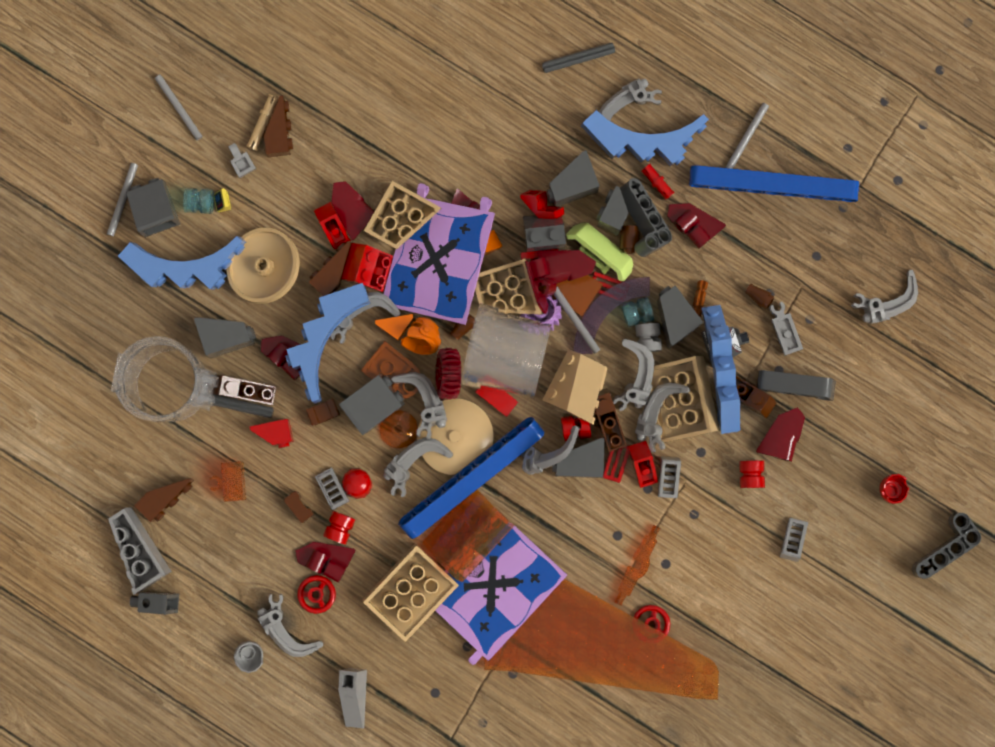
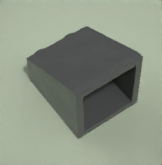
(574, 182)
(152, 207)
(544, 233)
(676, 316)
(223, 336)
(372, 403)
(583, 461)

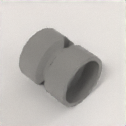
(648, 336)

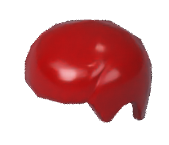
(357, 483)
(894, 488)

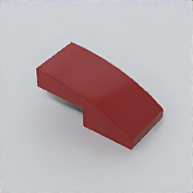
(498, 399)

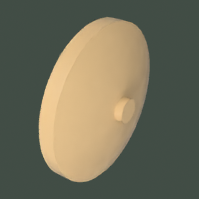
(265, 266)
(465, 435)

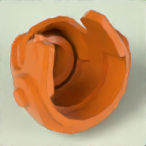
(425, 337)

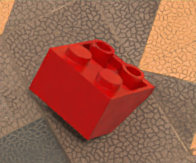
(367, 267)

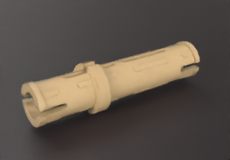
(262, 123)

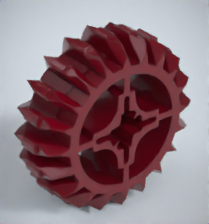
(448, 373)

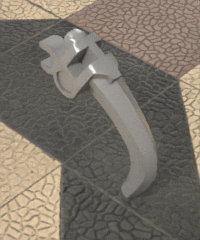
(629, 93)
(376, 299)
(877, 311)
(640, 390)
(434, 410)
(647, 420)
(535, 461)
(399, 466)
(272, 625)

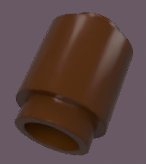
(628, 237)

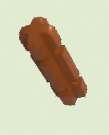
(700, 296)

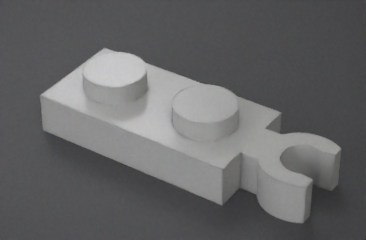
(785, 330)

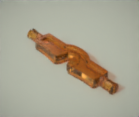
(632, 574)

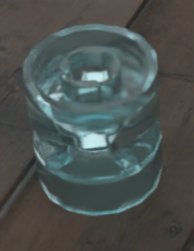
(198, 200)
(631, 314)

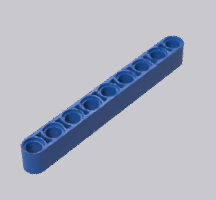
(774, 183)
(471, 477)

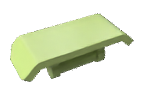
(603, 249)

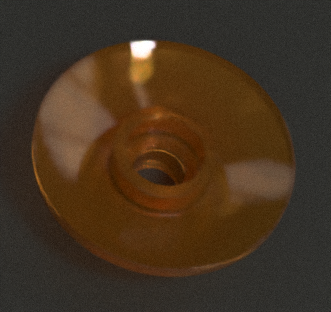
(403, 438)

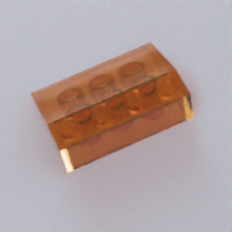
(467, 535)

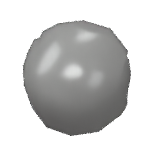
(248, 656)

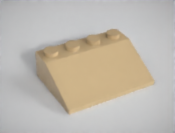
(685, 413)
(410, 592)

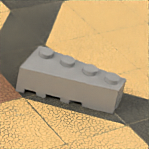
(137, 550)

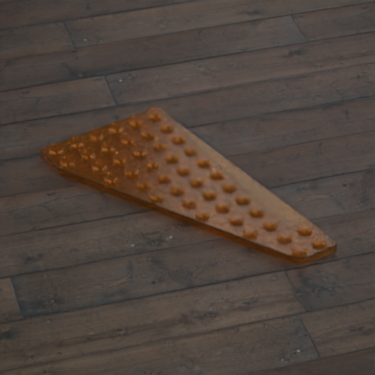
(597, 643)

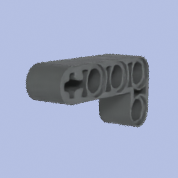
(646, 217)
(796, 384)
(945, 549)

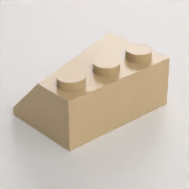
(399, 215)
(508, 289)
(577, 386)

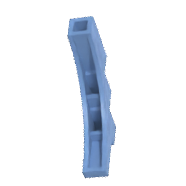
(642, 146)
(183, 273)
(317, 332)
(723, 369)

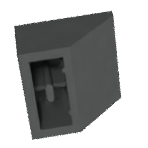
(614, 214)

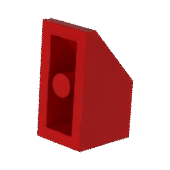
(331, 225)
(275, 432)
(643, 464)

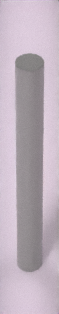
(178, 107)
(747, 136)
(122, 199)
(576, 321)

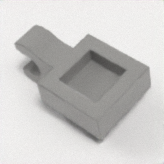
(241, 163)

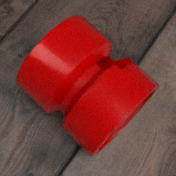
(567, 424)
(752, 474)
(339, 527)

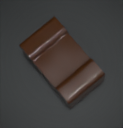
(323, 412)
(298, 507)

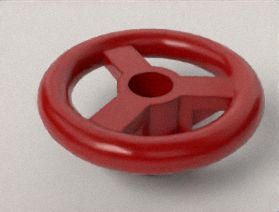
(301, 593)
(654, 609)

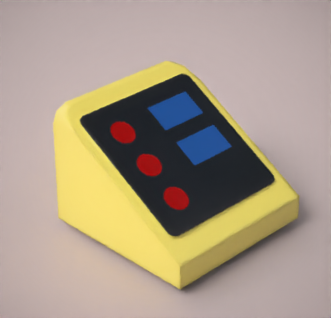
(222, 200)

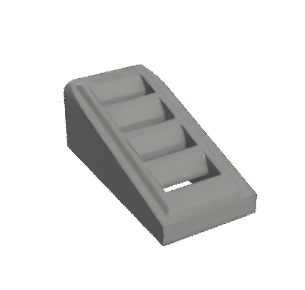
(669, 460)
(337, 504)
(789, 555)

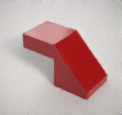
(537, 202)

